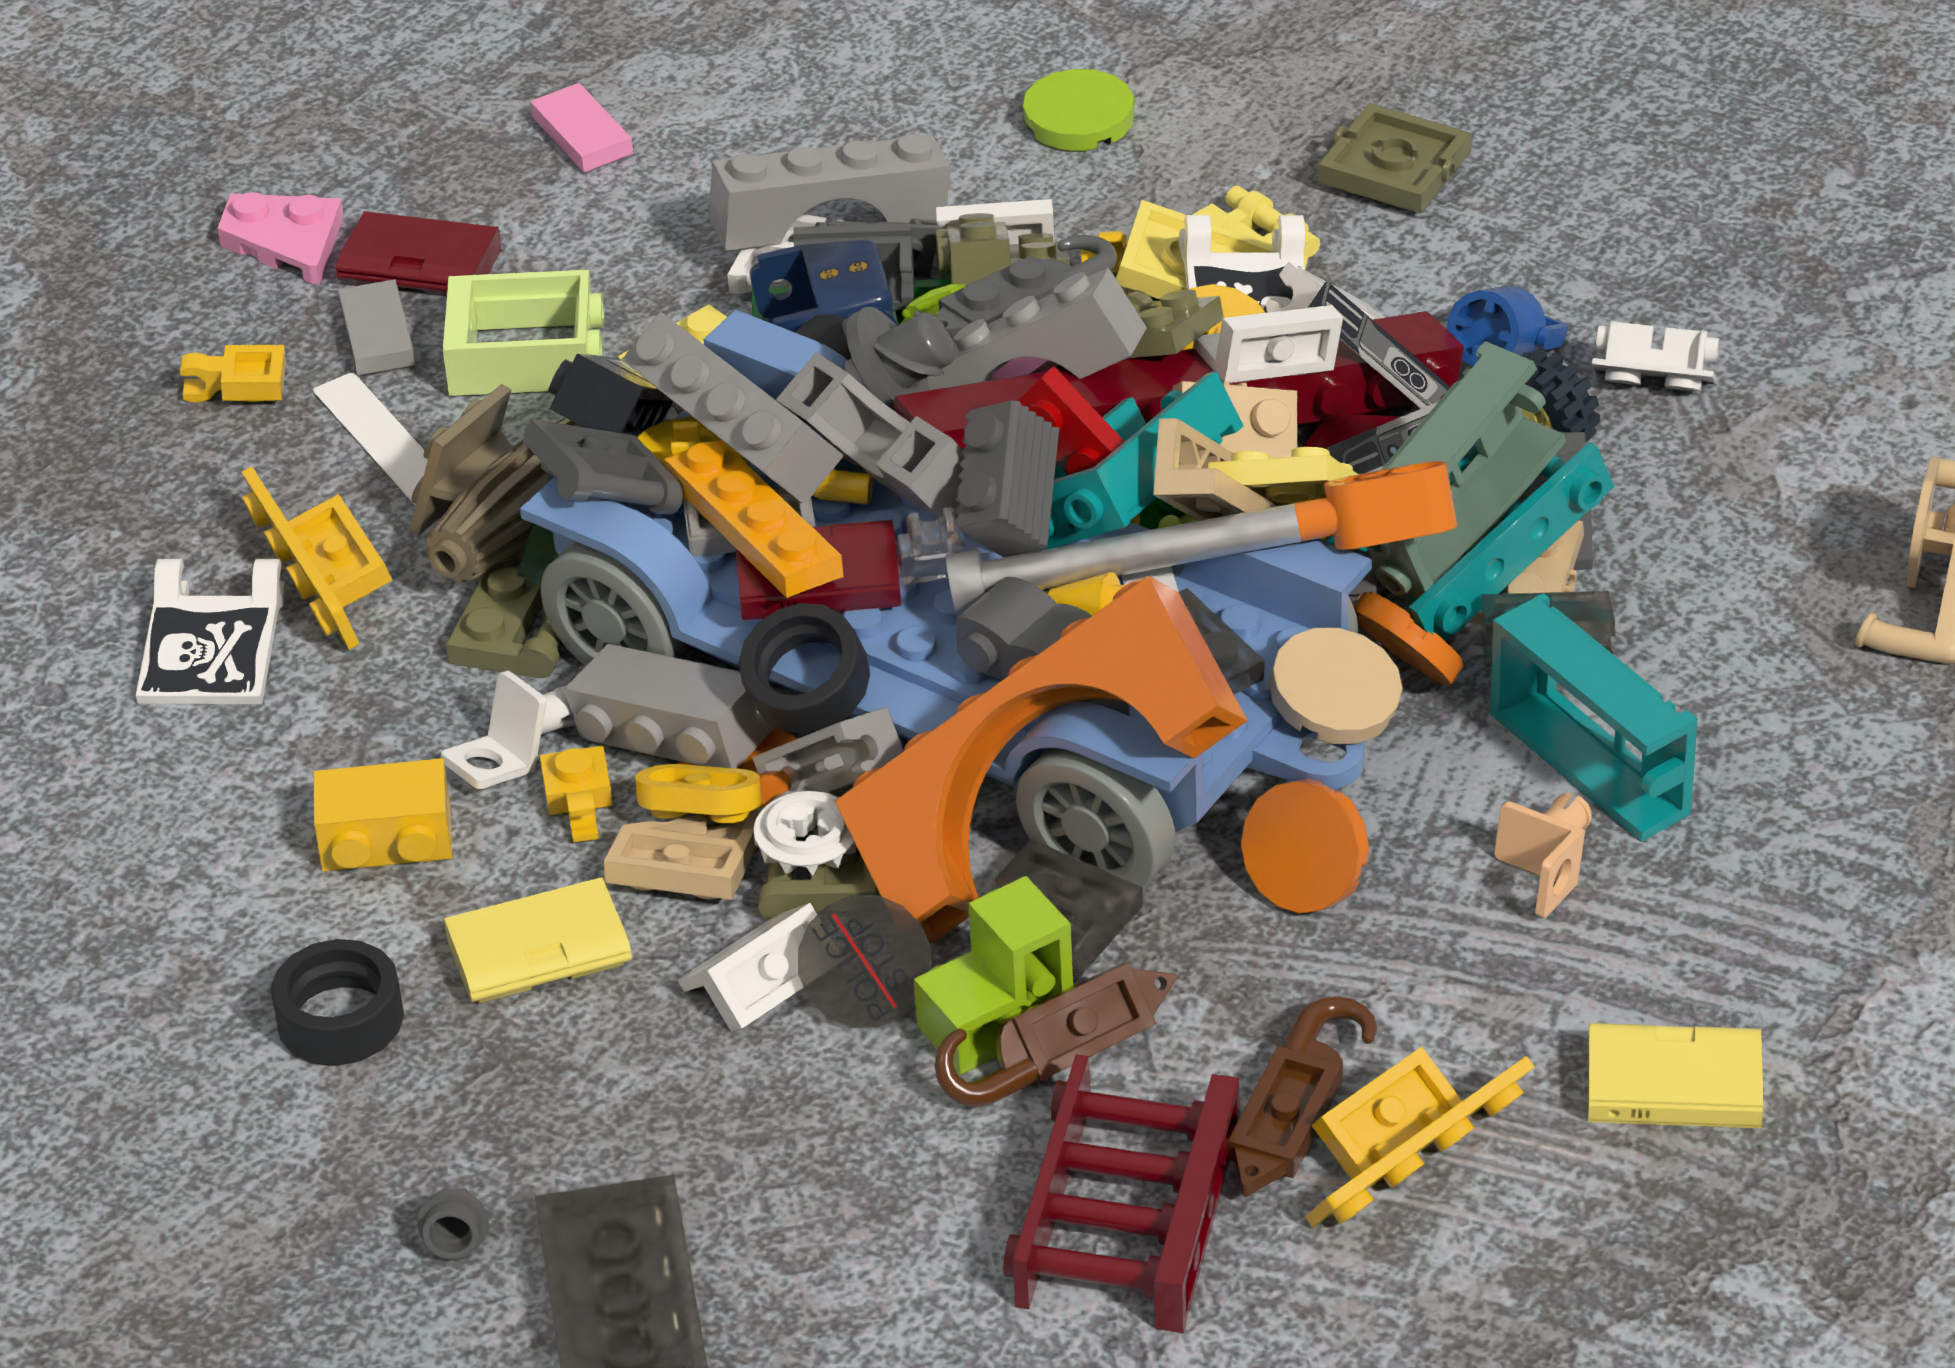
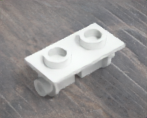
(1631, 355)

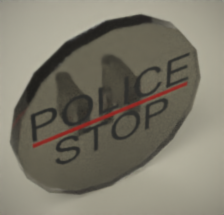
(863, 961)

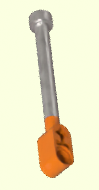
(1356, 512)

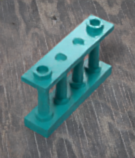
(1515, 543)

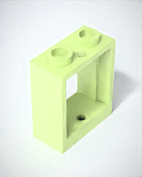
(510, 303)

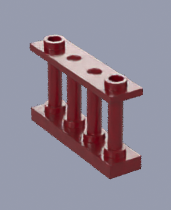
(1180, 1227)

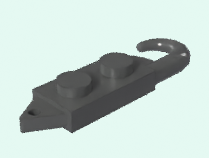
(1023, 278)

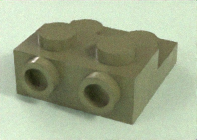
(983, 247)

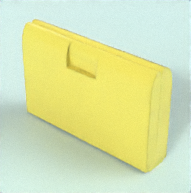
(537, 940)
(1675, 1075)

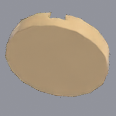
(1335, 685)

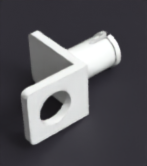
(514, 732)

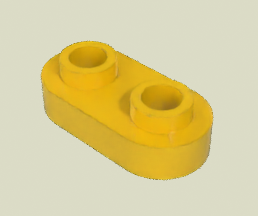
(696, 789)

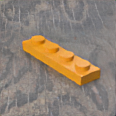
(755, 518)

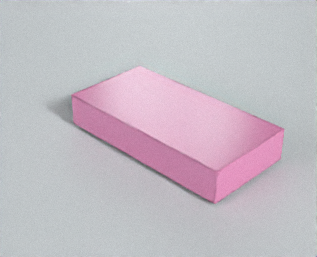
(581, 127)

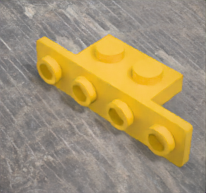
(327, 554)
(1394, 1119)

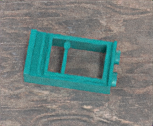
(1123, 482)
(1543, 647)

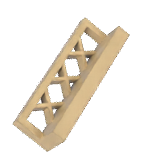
(1192, 485)

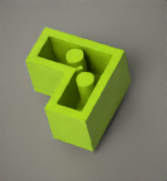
(1014, 963)

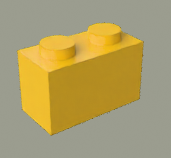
(382, 814)

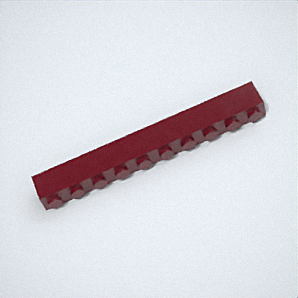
(1324, 395)

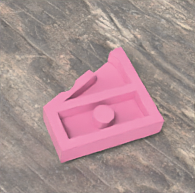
(283, 229)

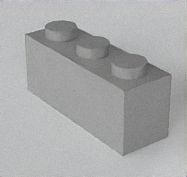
(666, 708)

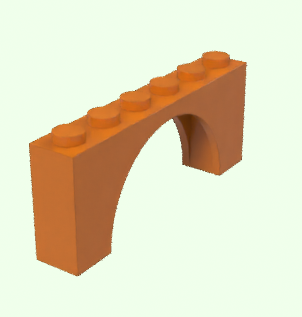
(919, 806)

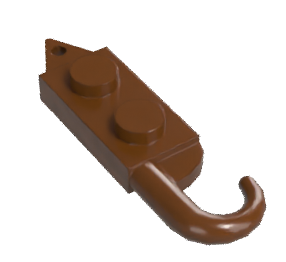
(1055, 1030)
(1293, 1095)

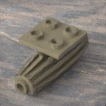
(478, 489)

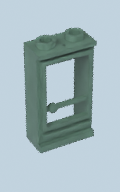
(1511, 451)

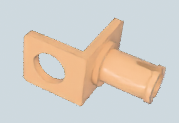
(1545, 845)

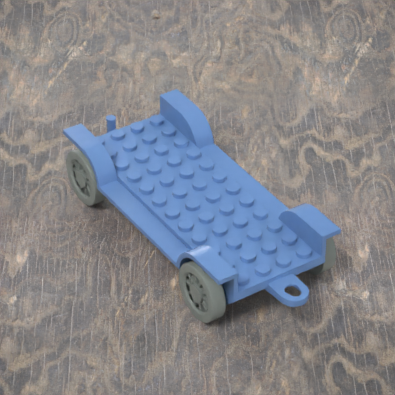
(1081, 771)

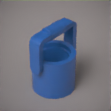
(1506, 319)

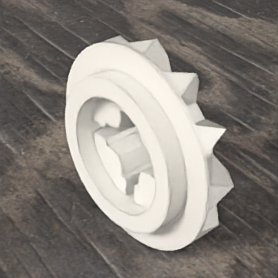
(796, 816)

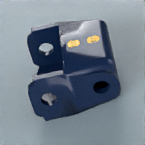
(823, 281)

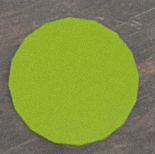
(1078, 109)

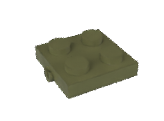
(1394, 157)

